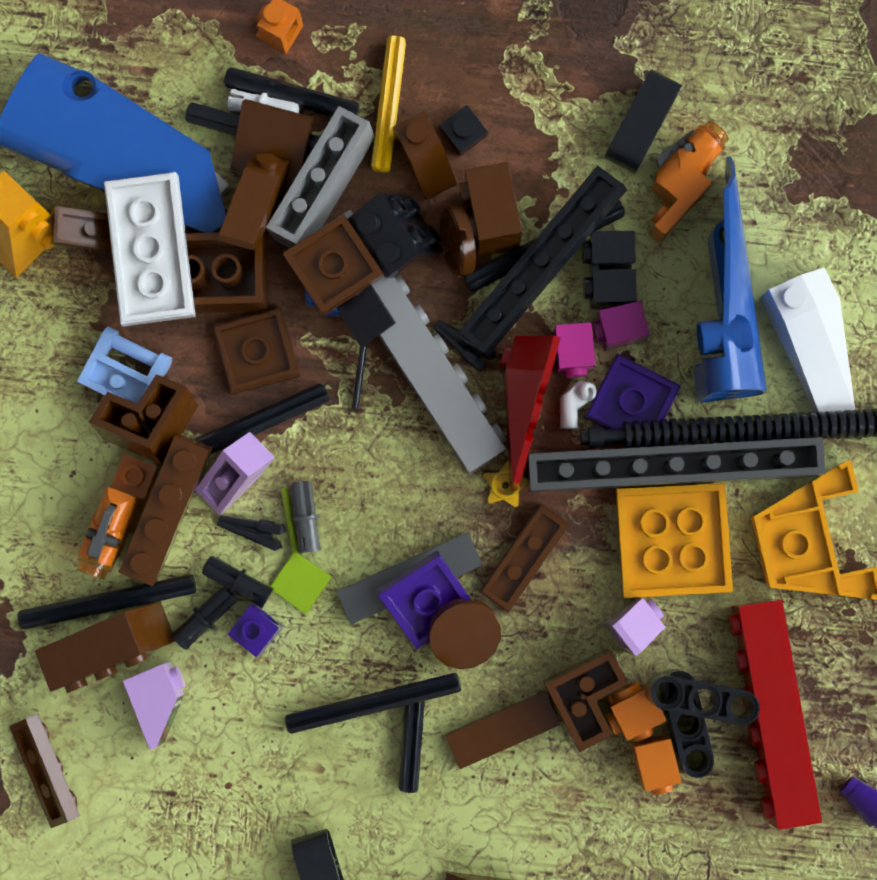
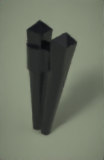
(467, 350)
(256, 531)

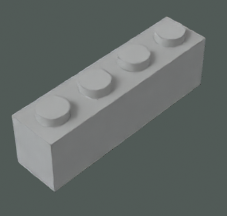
(322, 178)

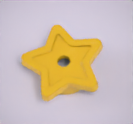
(497, 492)

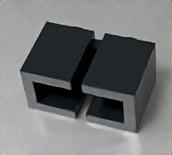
(610, 267)

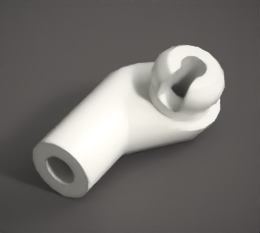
(572, 401)

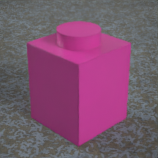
(575, 349)

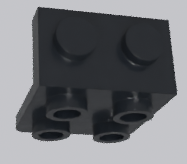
(395, 232)

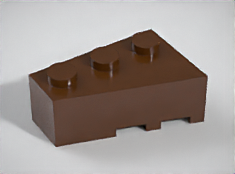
(104, 646)

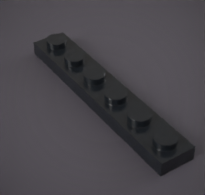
(543, 260)

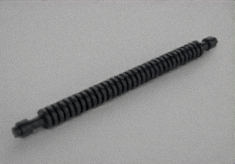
(737, 429)

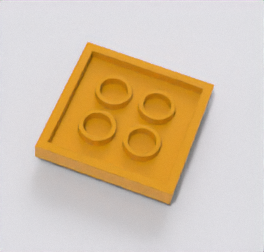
(673, 540)

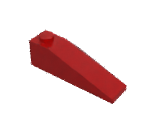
(525, 383)

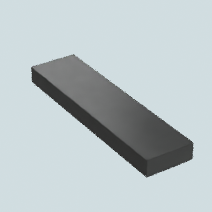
(361, 598)

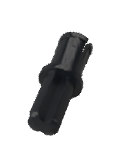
(237, 581)
(204, 618)

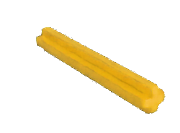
(388, 104)

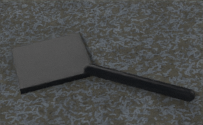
(366, 320)

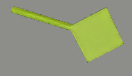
(300, 579)

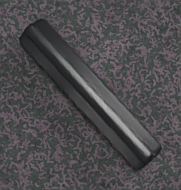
(411, 747)

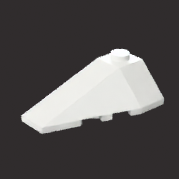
(812, 333)

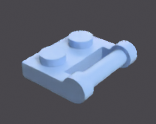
(111, 376)

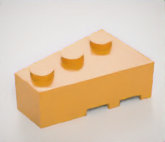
(23, 226)

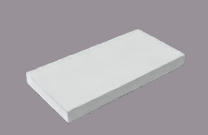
(149, 249)

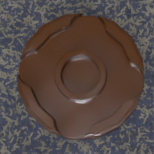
(458, 234)
(464, 633)

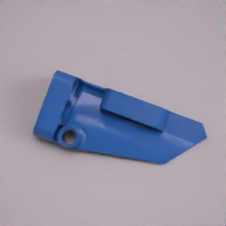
(105, 138)
(736, 332)

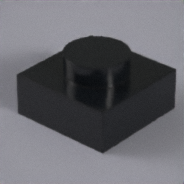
(463, 130)

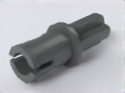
(305, 517)

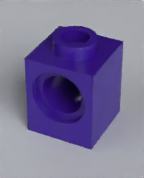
(255, 630)

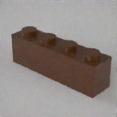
(165, 509)

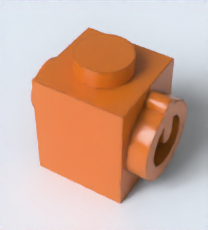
(633, 713)

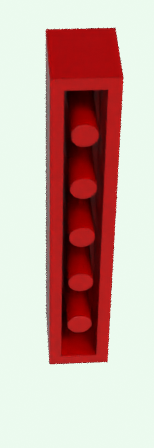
(780, 728)

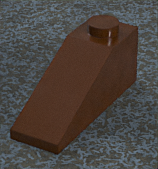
(255, 200)

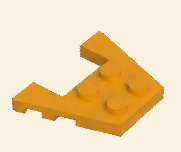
(798, 544)

